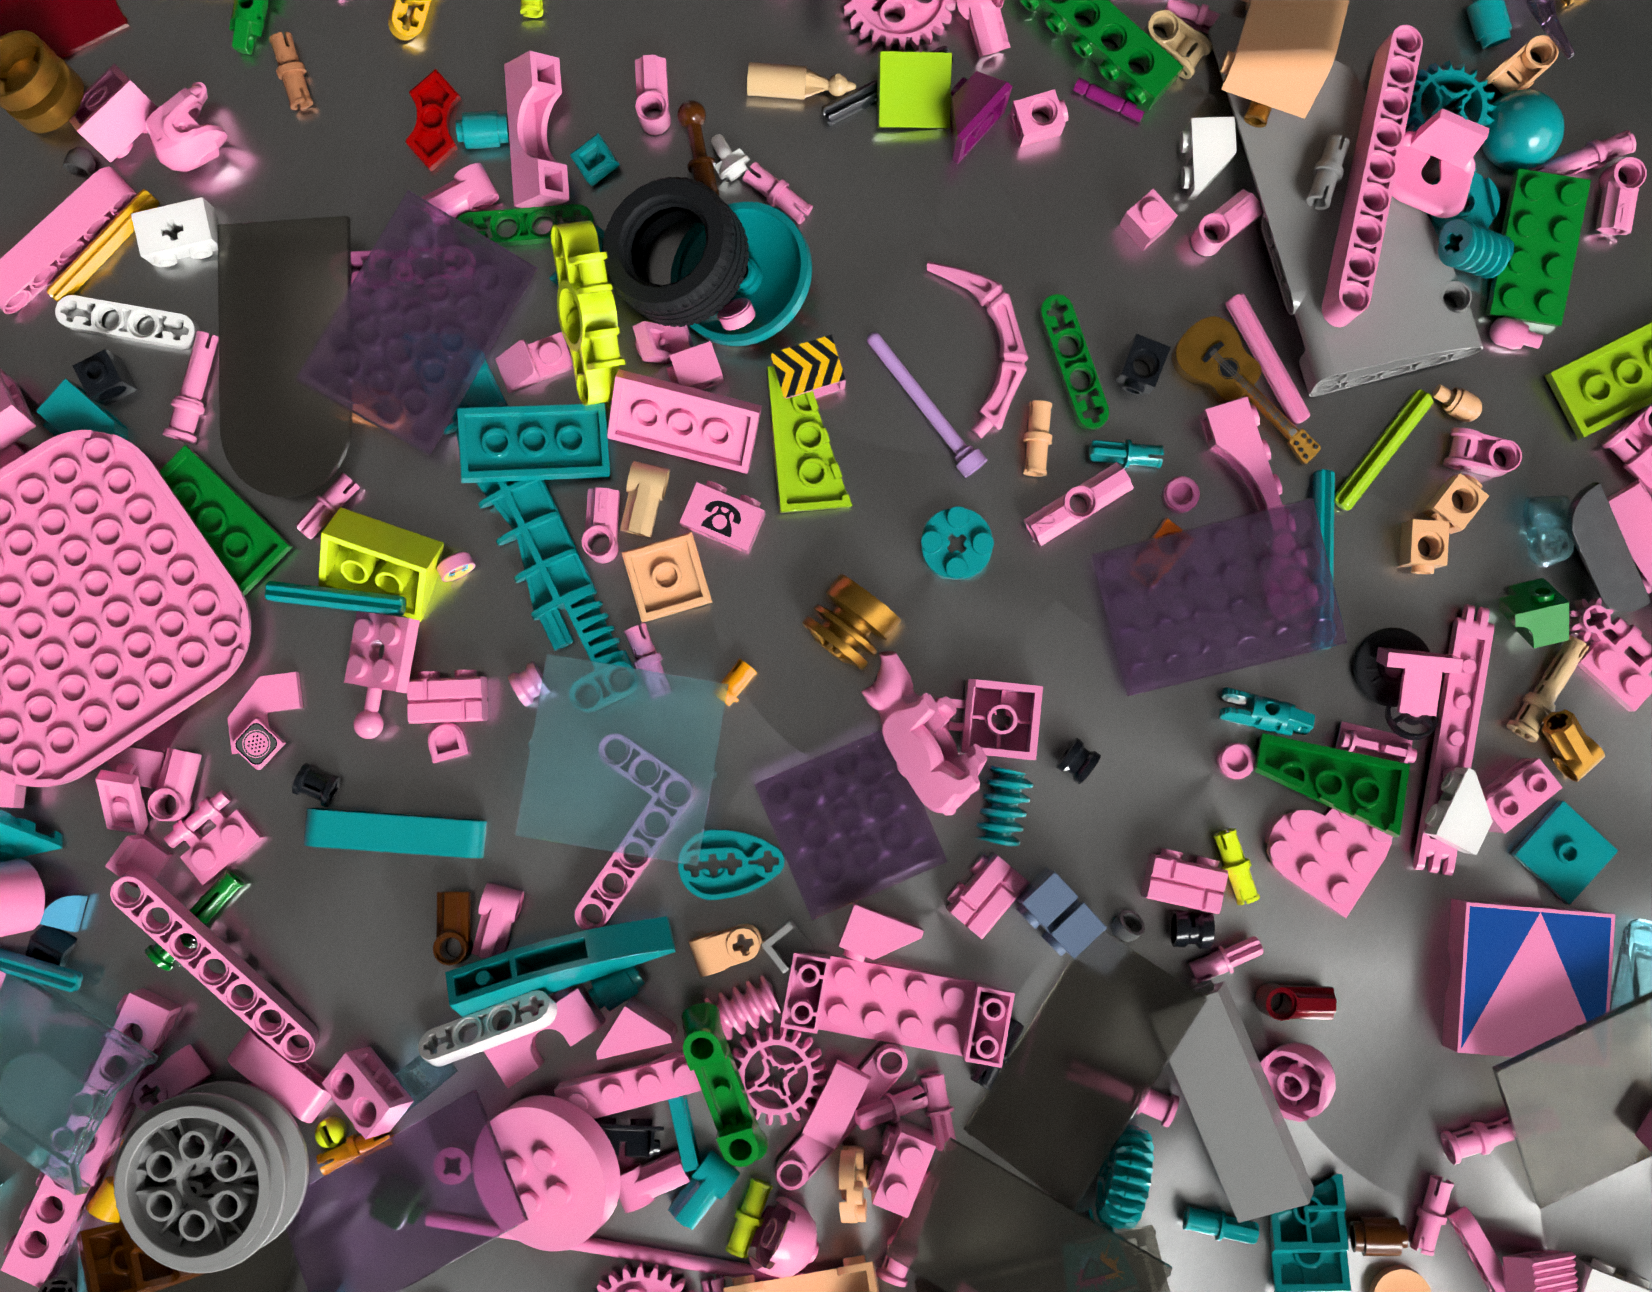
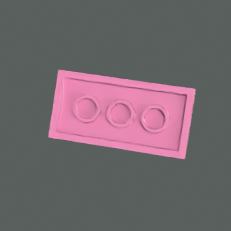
(683, 421)

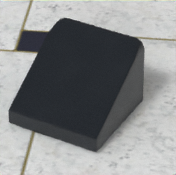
(51, 945)

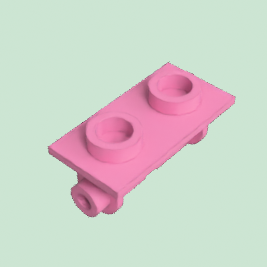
(1375, 743)

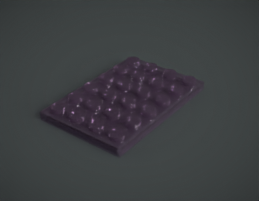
(417, 323)
(1220, 597)

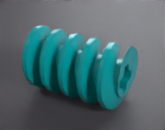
(1474, 249)
(1004, 806)

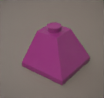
(975, 109)

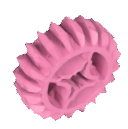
(791, 1067)

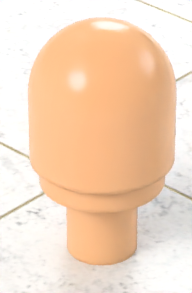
(1458, 403)

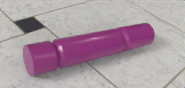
(1108, 99)

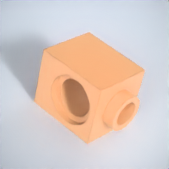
(1442, 508)
(1435, 534)

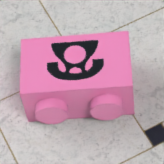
(723, 517)

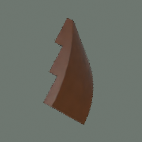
(117, 1264)

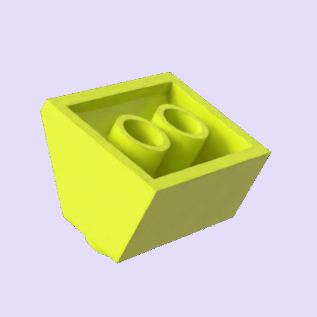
(379, 558)

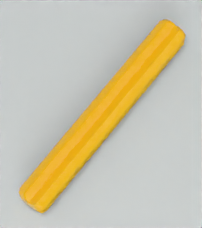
(100, 248)

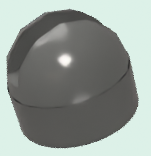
(80, 162)
(1135, 924)

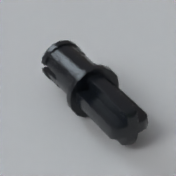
(987, 1075)

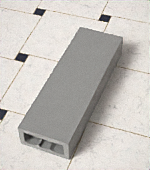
(1238, 1111)

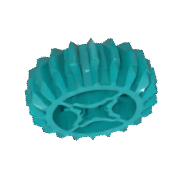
(1433, 87)
(1125, 1179)

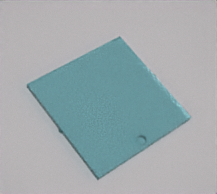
(622, 759)

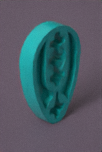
(726, 884)

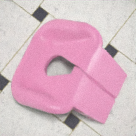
(1454, 144)

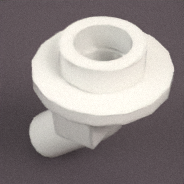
(732, 163)

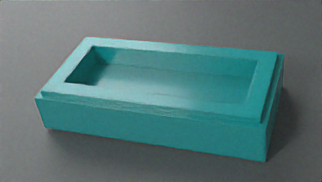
(684, 1133)

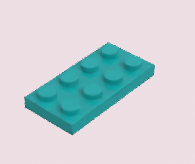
(533, 443)

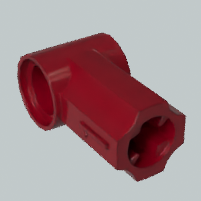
(1298, 1002)

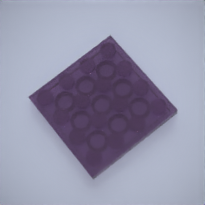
(849, 824)

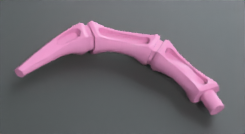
(1012, 349)

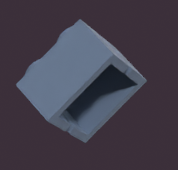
(1055, 907)

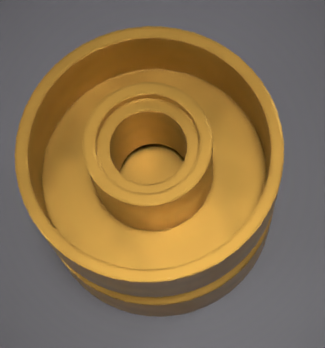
(37, 83)

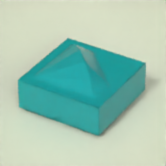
(595, 159)

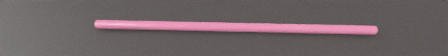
(667, 1258)

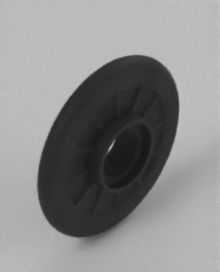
(1371, 675)

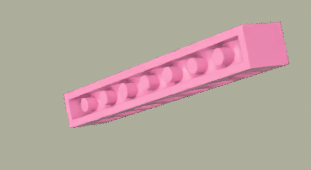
(24, 1253)

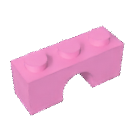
(575, 1020)

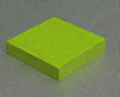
(914, 89)

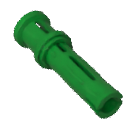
(204, 910)

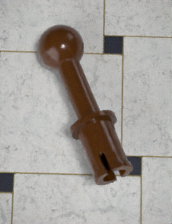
(692, 116)

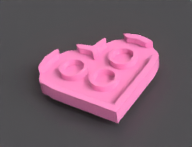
(1327, 855)

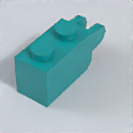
(72, 410)

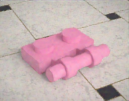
(1616, 671)
(221, 846)

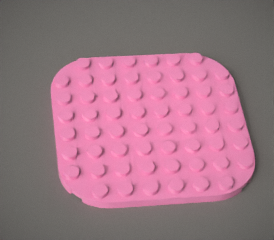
(104, 607)

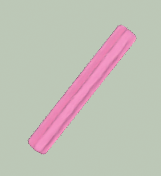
(1268, 359)

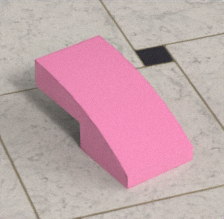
(836, 1104)

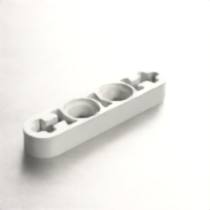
(128, 319)
(487, 1022)

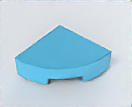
(65, 913)

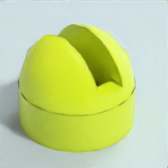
(336, 1128)

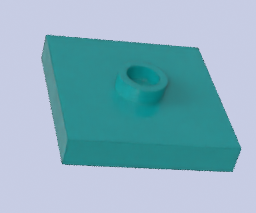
(1564, 852)

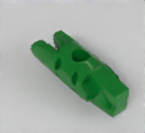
(247, 23)

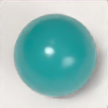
(1524, 131)

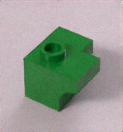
(1537, 612)

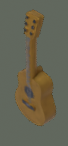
(1215, 359)

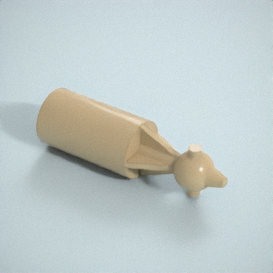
(792, 81)

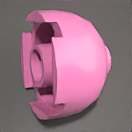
(1299, 1080)
(785, 1240)

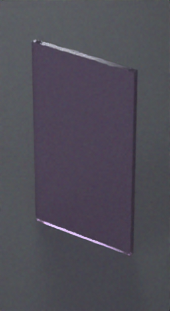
(407, 1205)

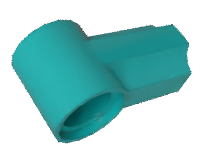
(708, 1183)

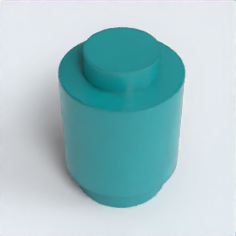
(1489, 22)
(482, 129)
(616, 988)

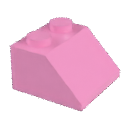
(113, 114)

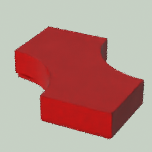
(434, 105)

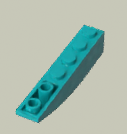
(557, 963)

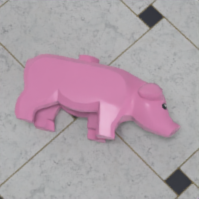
(919, 740)

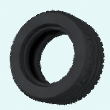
(638, 224)

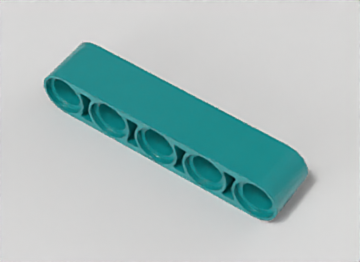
(395, 833)

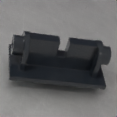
(637, 1136)

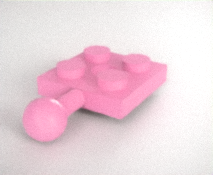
(387, 673)

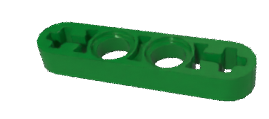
(524, 219)
(1069, 363)

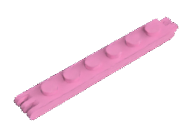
(1456, 726)

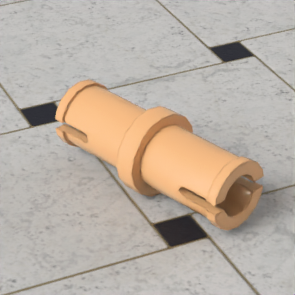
(1037, 438)

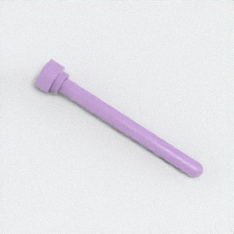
(967, 457)

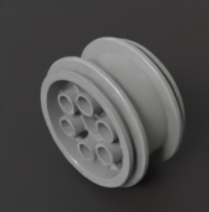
(159, 1202)

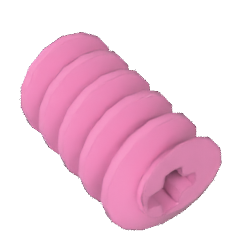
(747, 1007)

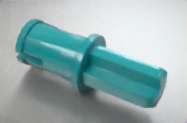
(1125, 453)
(1220, 1225)

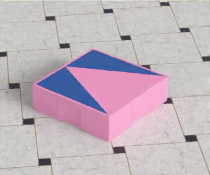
(1523, 974)

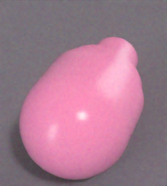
(1513, 334)

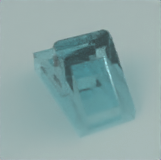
(422, 1078)

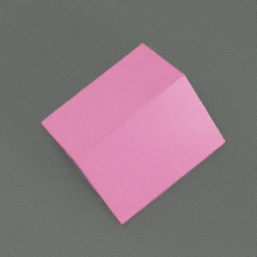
(637, 1029)

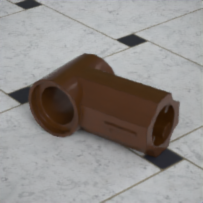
(453, 922)

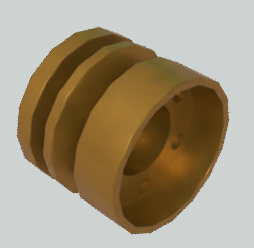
(851, 622)

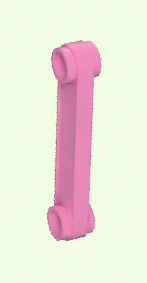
(811, 1153)

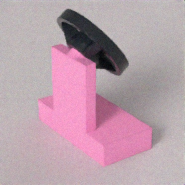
(1418, 687)

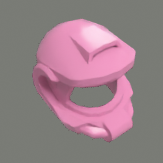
(177, 136)

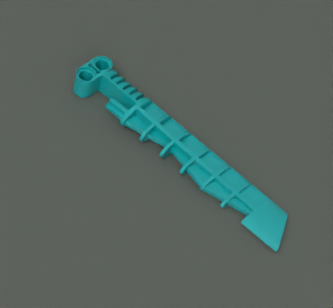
(548, 554)

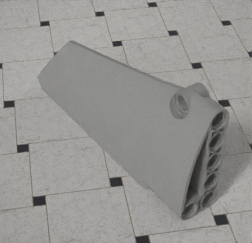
(1407, 316)

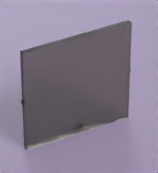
(1581, 1101)

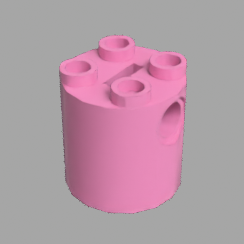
(20, 897)

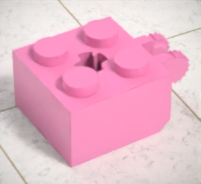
(1017, 701)

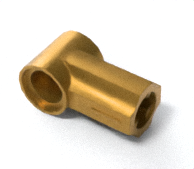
(1573, 748)

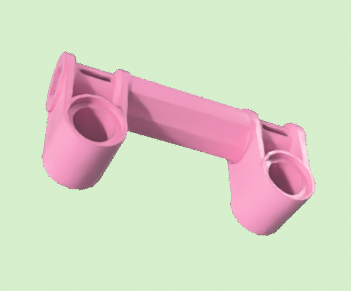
(1634, 446)

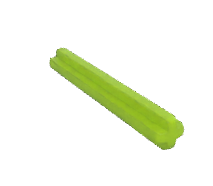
(1383, 449)

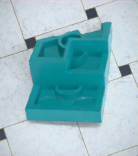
(1312, 1243)

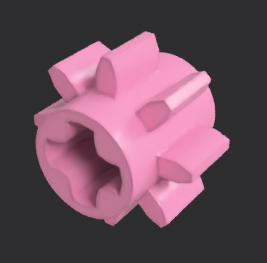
(1600, 620)

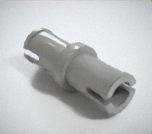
(1328, 172)

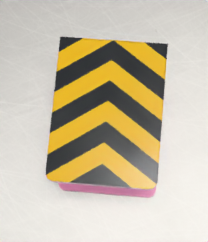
(809, 368)

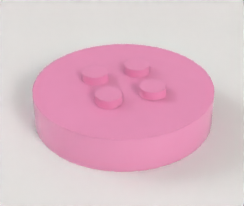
(560, 1171)

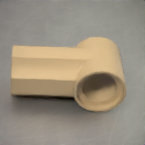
(645, 489)

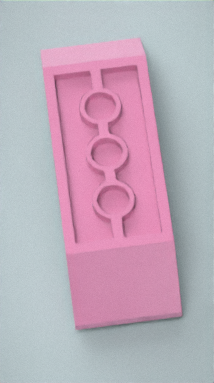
(898, 1006)

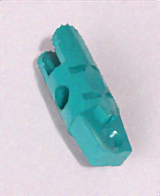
(1265, 713)

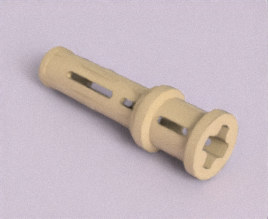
(1542, 699)

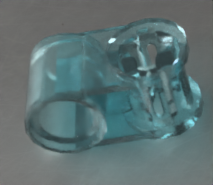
(1547, 524)

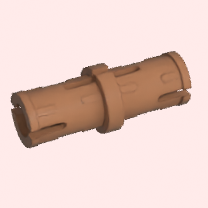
(291, 70)

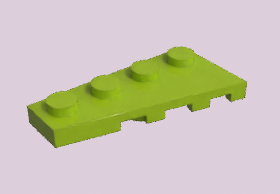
(802, 453)

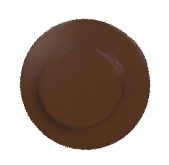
(1378, 1236)

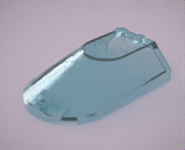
(58, 1077)

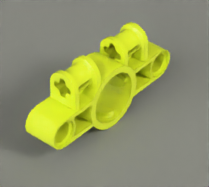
(586, 310)

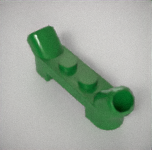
(716, 1071)

